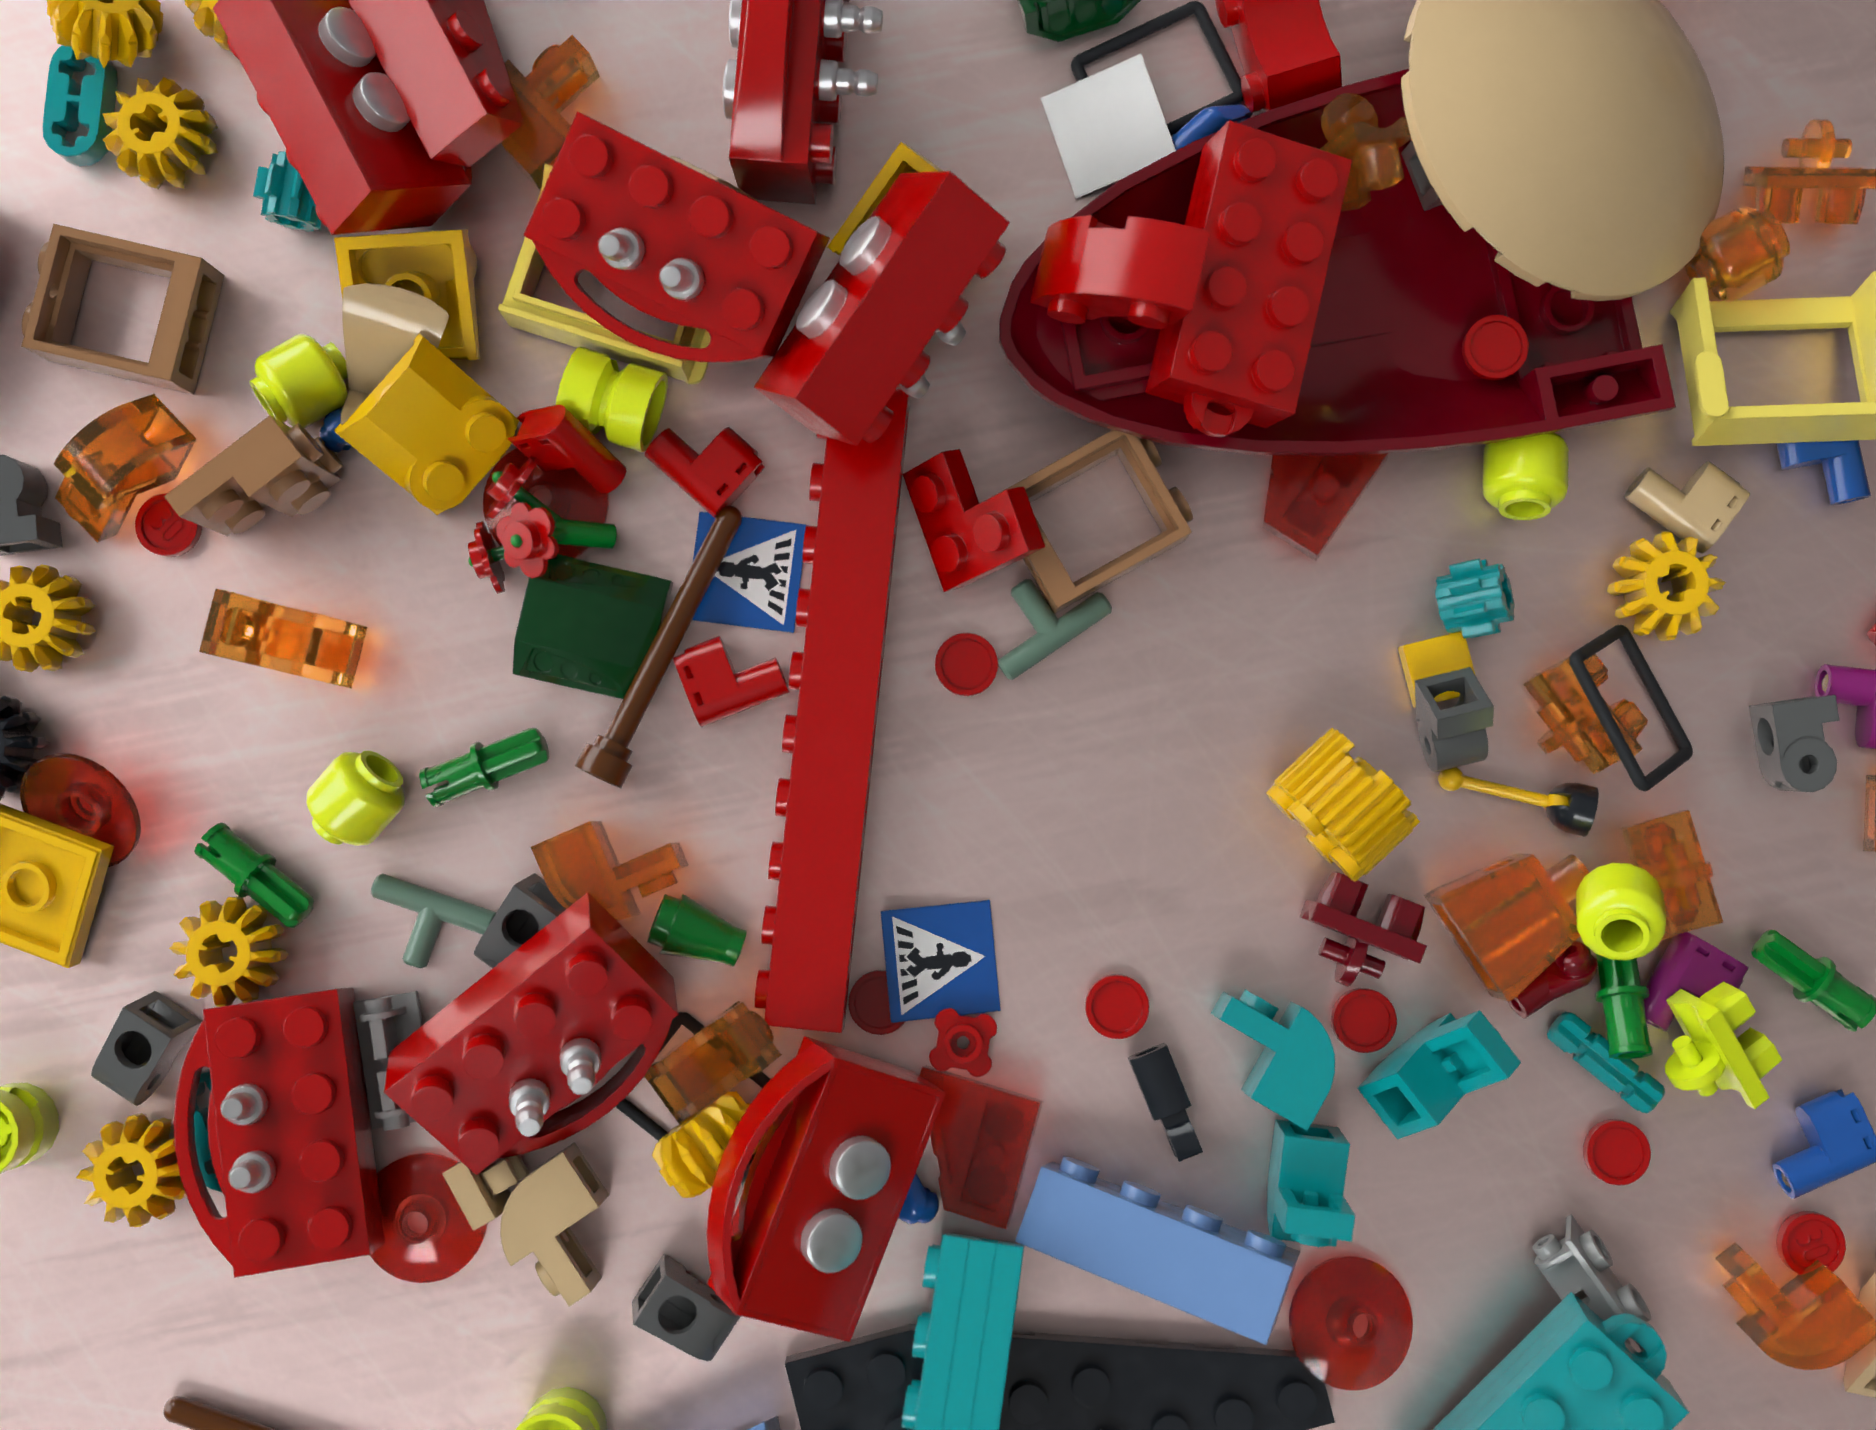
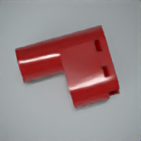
(562, 442)
(713, 476)
(717, 689)

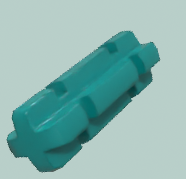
(1591, 1052)

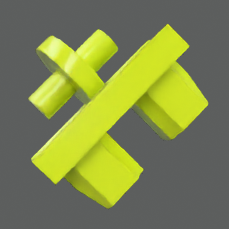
(1711, 1053)

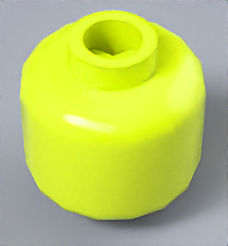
(300, 380)
(1526, 475)
(355, 798)
(1620, 911)

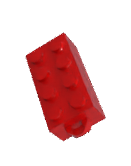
(1261, 281)

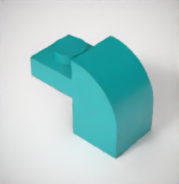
(1297, 1057)
(1434, 1070)
(1308, 1185)

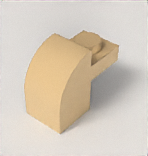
(540, 1220)

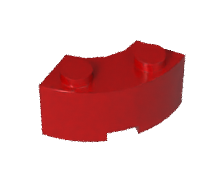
(1281, 50)
(1131, 272)

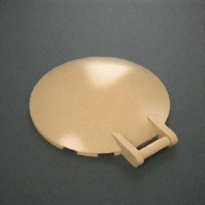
(1567, 136)

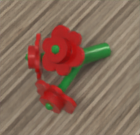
(529, 533)

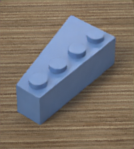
(1159, 1248)

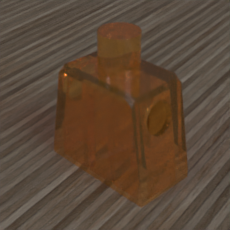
(1511, 918)

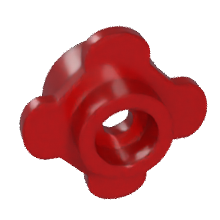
(953, 1026)

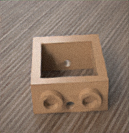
(182, 324)
(1166, 507)

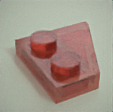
(1315, 495)
(981, 1145)

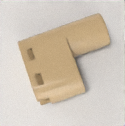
(1696, 511)

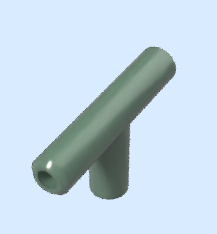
(1050, 630)
(432, 911)

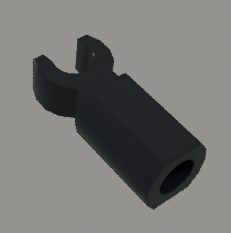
(1166, 1098)

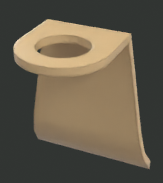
(380, 331)

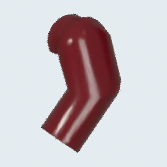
(1568, 973)

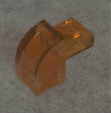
(554, 83)
(117, 459)
(283, 638)
(586, 862)
(712, 1061)
(1803, 1324)

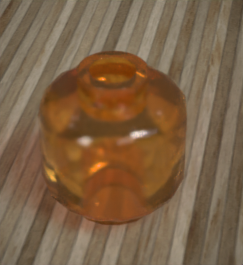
(1740, 253)

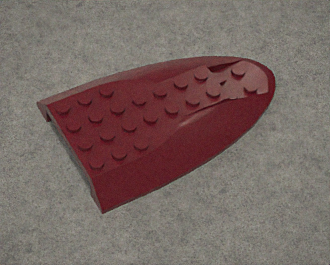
(1385, 337)

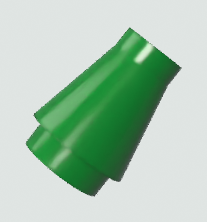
(694, 932)

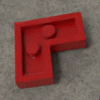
(966, 535)

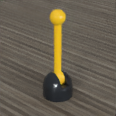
(1567, 806)

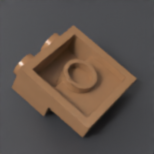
(260, 469)

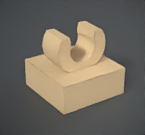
(485, 1194)

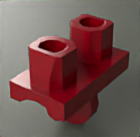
(1393, 933)

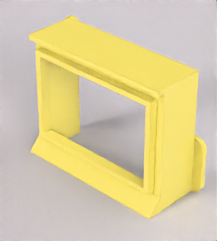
(579, 329)
(1765, 424)

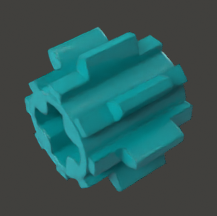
(285, 196)
(1475, 598)

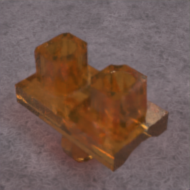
(1354, 133)
(1840, 188)
(1573, 719)
(1673, 856)

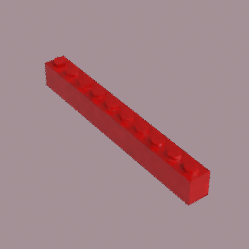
(832, 729)

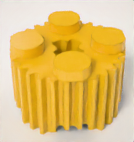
(1344, 805)

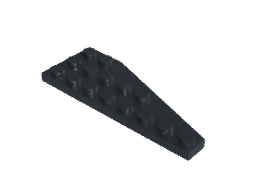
(1071, 1385)

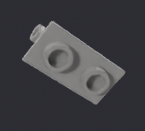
(380, 1028)
(1583, 1264)

